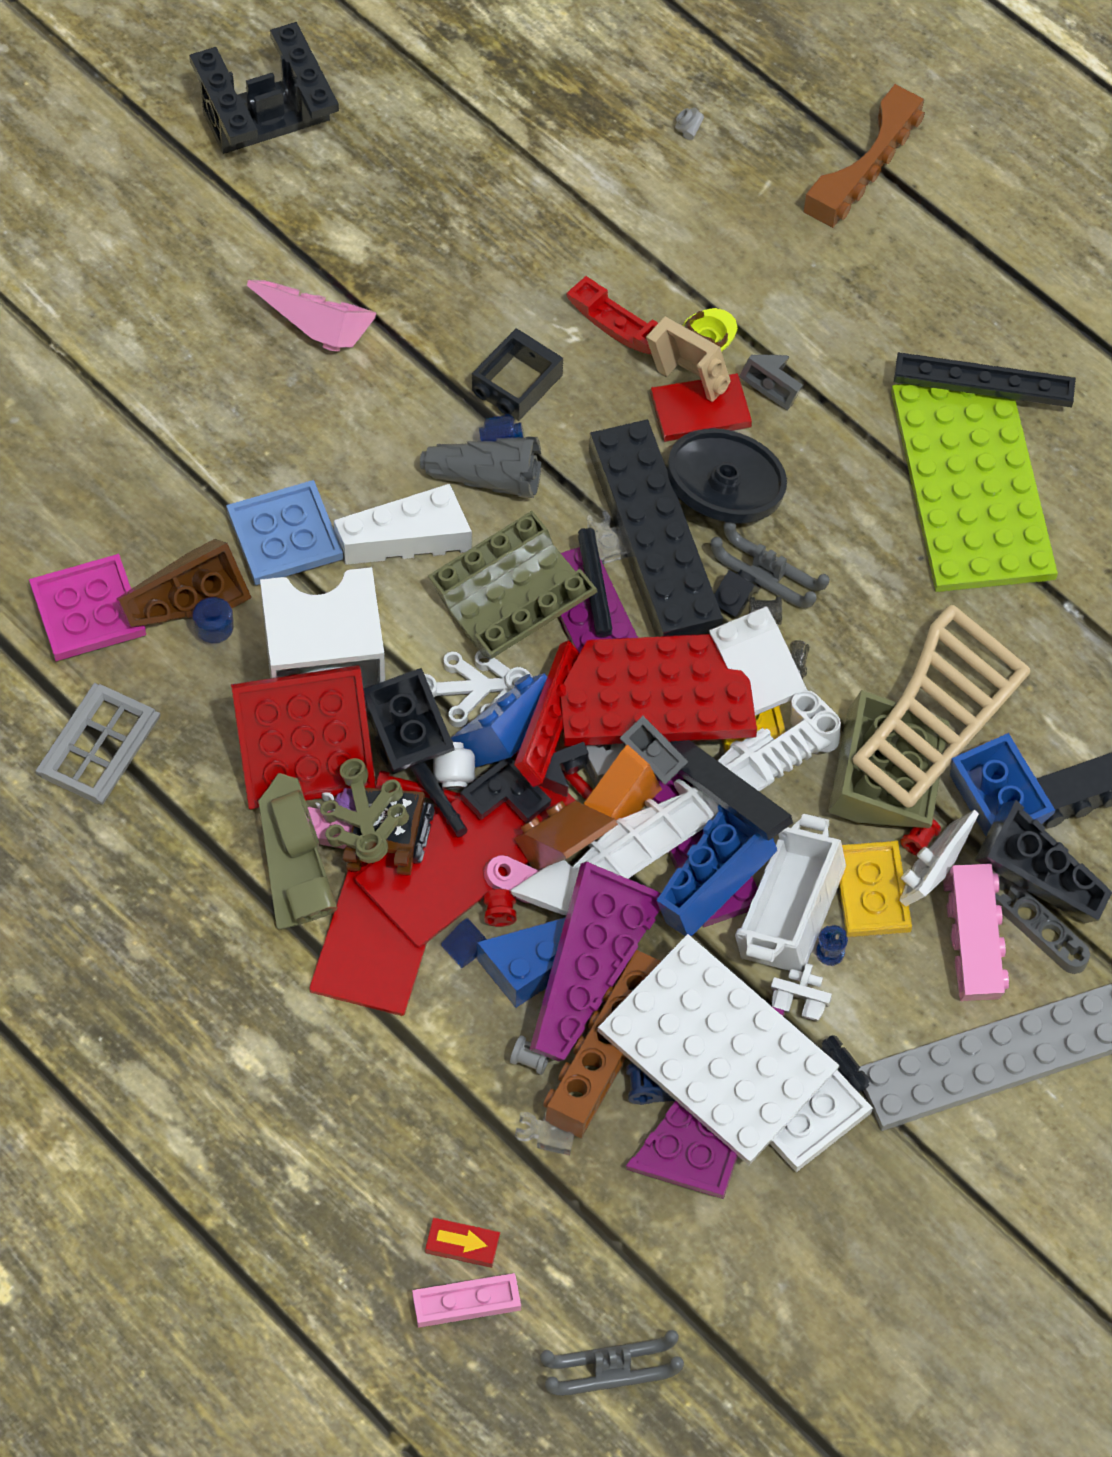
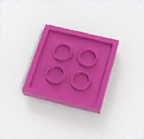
(82, 607)

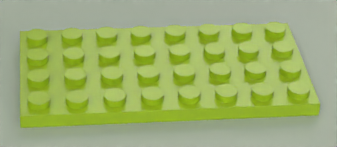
(973, 488)

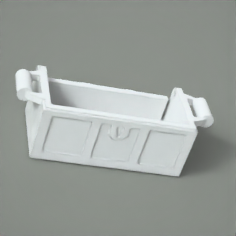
(793, 897)

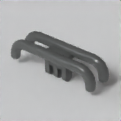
(768, 568)
(612, 1366)

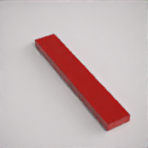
(547, 719)

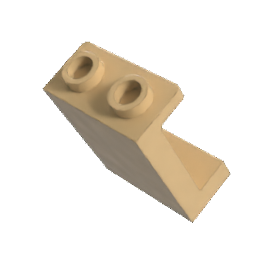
(676, 345)

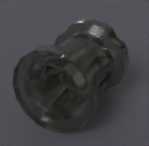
(774, 607)

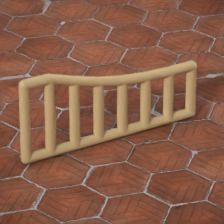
(908, 702)

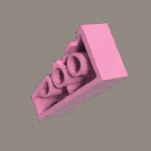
(976, 931)

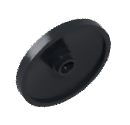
(726, 475)

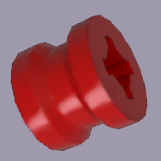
(500, 908)

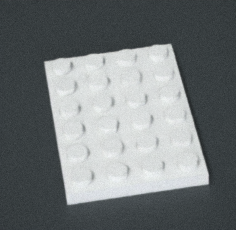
(718, 1049)

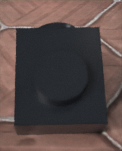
(735, 592)

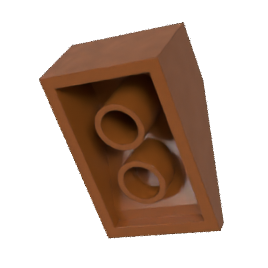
(562, 833)

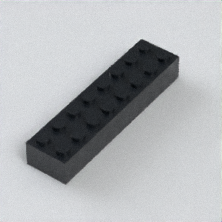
(654, 531)

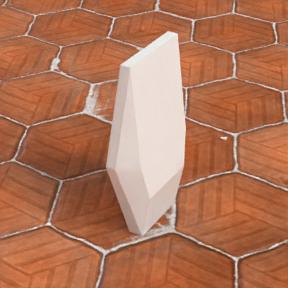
(936, 860)

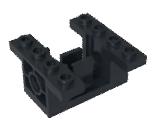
(266, 106)

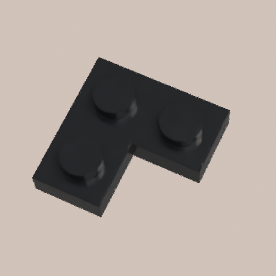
(507, 785)

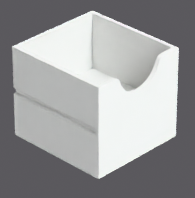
(324, 630)

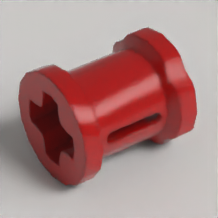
(920, 837)

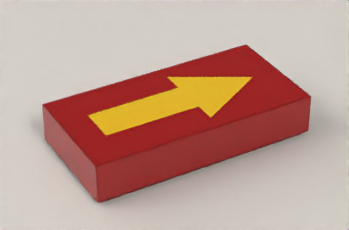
(462, 1242)

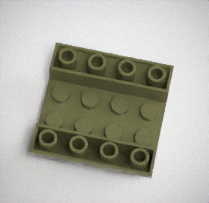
(510, 586)

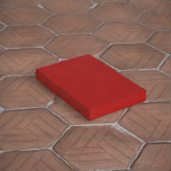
(685, 408)

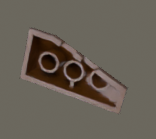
(183, 584)

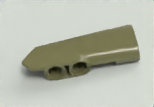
(294, 864)

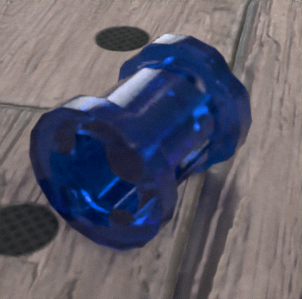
(826, 939)

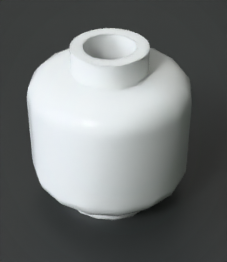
(455, 768)

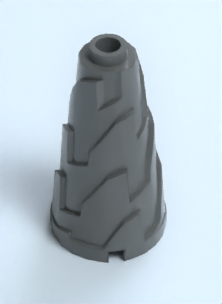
(498, 465)

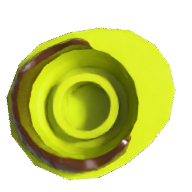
(714, 326)

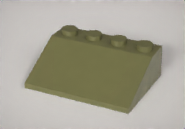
(859, 796)

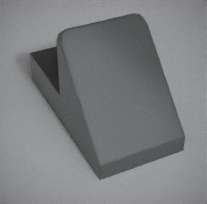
(766, 376)
(654, 749)

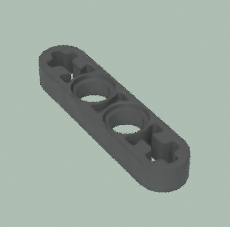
(1042, 921)

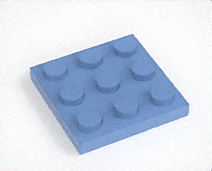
(284, 532)

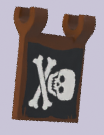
(401, 839)

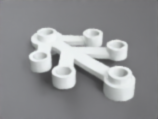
(476, 683)

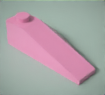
(321, 320)

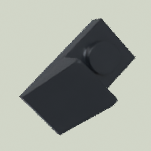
(566, 760)

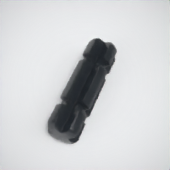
(423, 832)
(847, 1065)

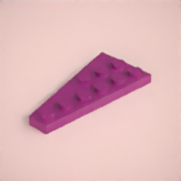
(595, 945)
(686, 1154)

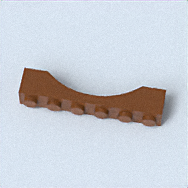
(835, 192)

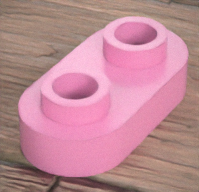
(516, 874)

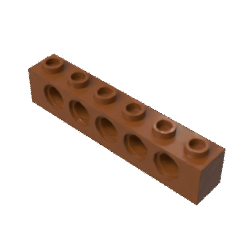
(576, 1113)

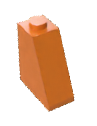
(624, 786)

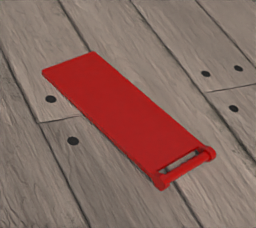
(452, 867)
(364, 952)

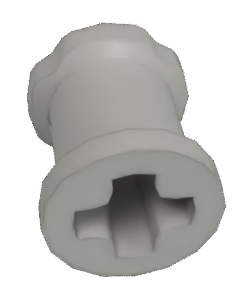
(522, 1055)

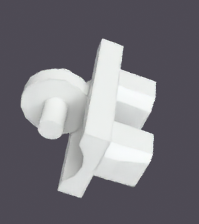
(815, 999)

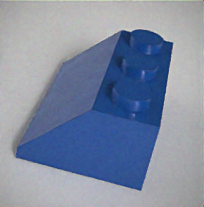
(998, 775)

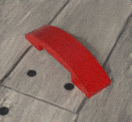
(609, 316)

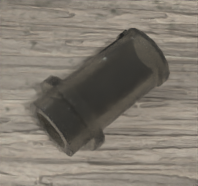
(800, 655)

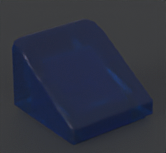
(462, 943)

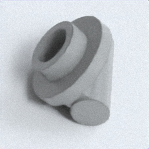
(689, 122)

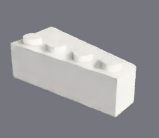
(405, 527)

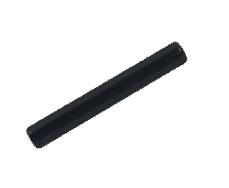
(593, 571)

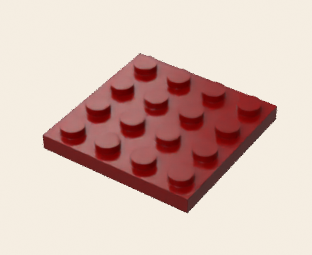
(302, 730)

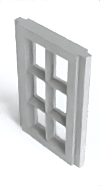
(75, 727)

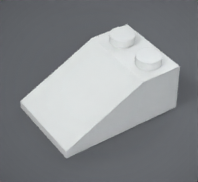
(759, 650)

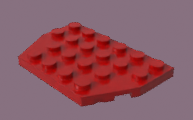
(667, 679)

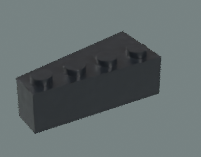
(1038, 863)

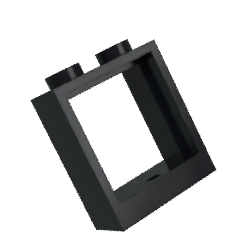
(532, 354)

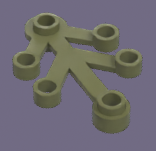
(370, 845)

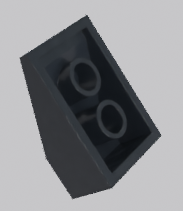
(407, 720)

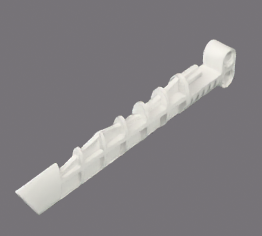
(663, 826)

